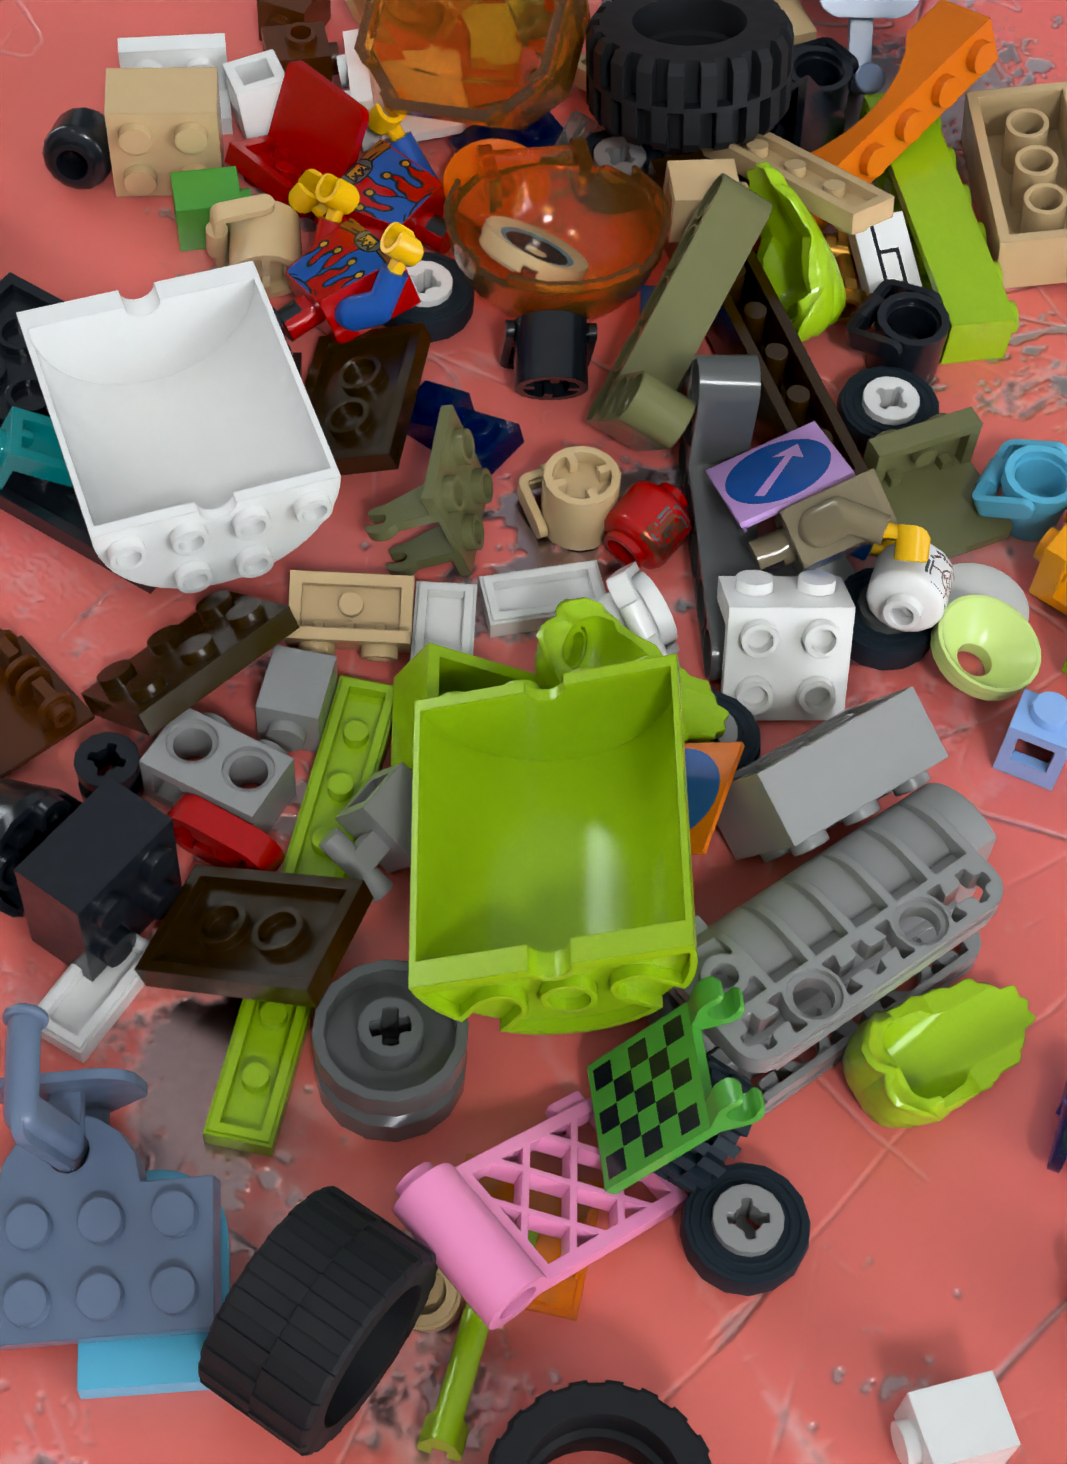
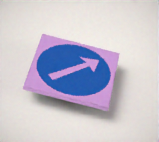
(779, 474)

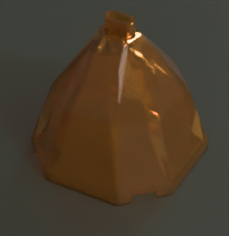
(473, 57)

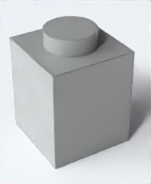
(296, 698)

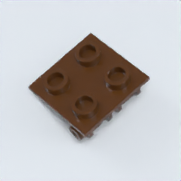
(34, 704)

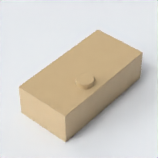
(1019, 178)

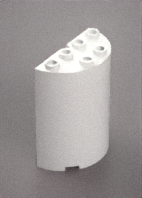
(184, 428)

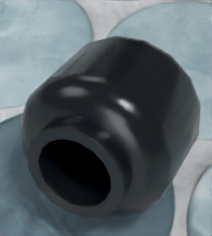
(78, 149)

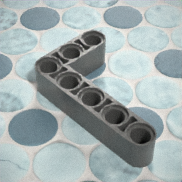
(720, 429)

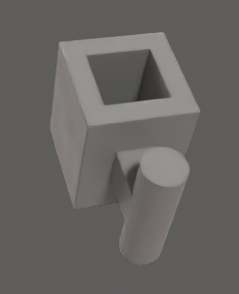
(381, 825)

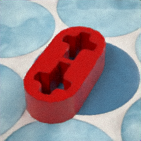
(222, 837)

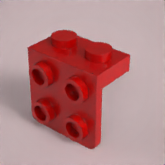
(310, 129)

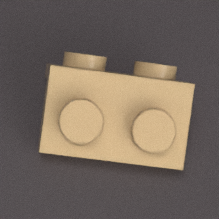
(352, 613)

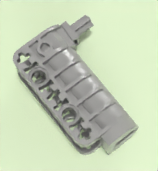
(846, 936)

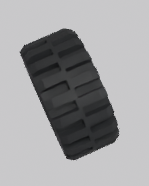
(689, 71)

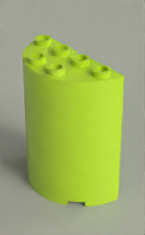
(553, 850)

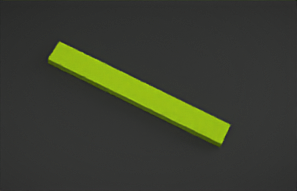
(272, 1035)

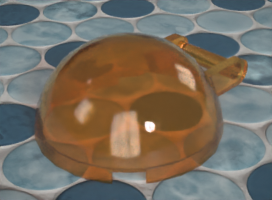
(600, 211)

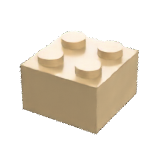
(161, 125)

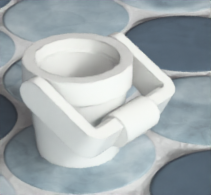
(641, 607)

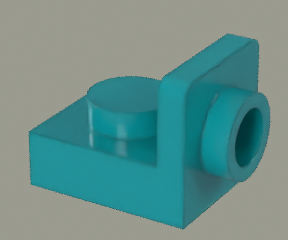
(31, 448)

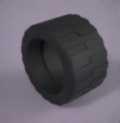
(316, 1319)
(599, 1419)

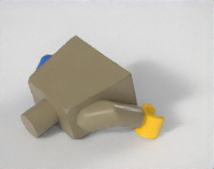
(839, 523)

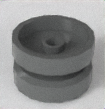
(385, 1056)

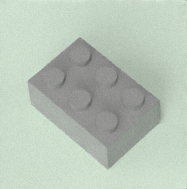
(829, 777)

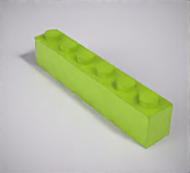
(949, 245)

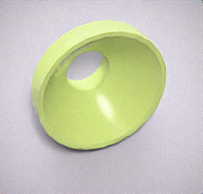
(995, 636)

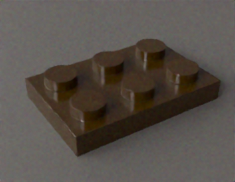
(368, 394)
(188, 660)
(255, 934)

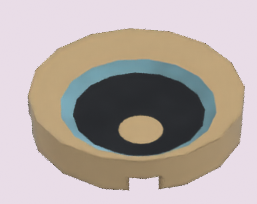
(528, 247)

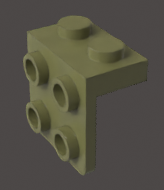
(932, 481)

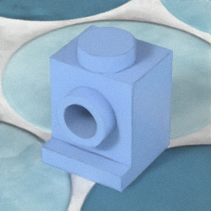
(1042, 722)

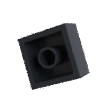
(100, 879)

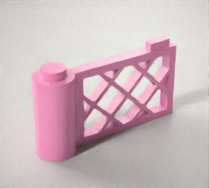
(485, 1240)

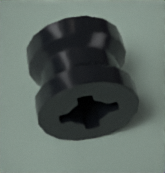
(103, 751)

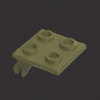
(451, 496)

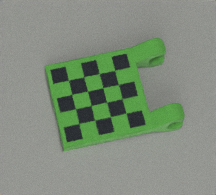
(657, 1090)

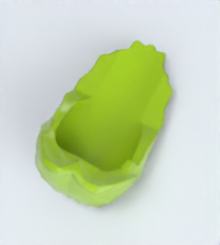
(797, 257)
(591, 637)
(935, 1051)

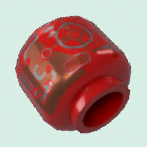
(647, 524)

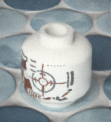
(910, 590)

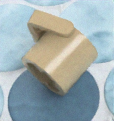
(259, 233)
(577, 495)

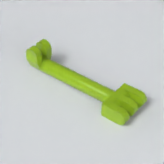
(445, 1426)

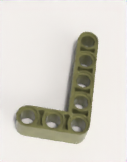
(640, 393)

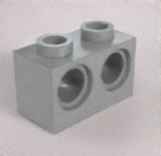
(228, 764)

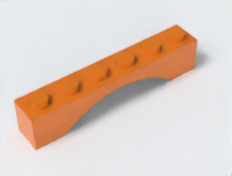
(940, 62)

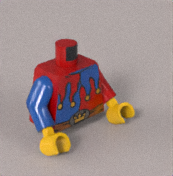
(392, 186)
(348, 274)

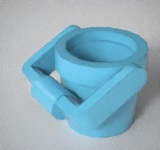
(1032, 486)

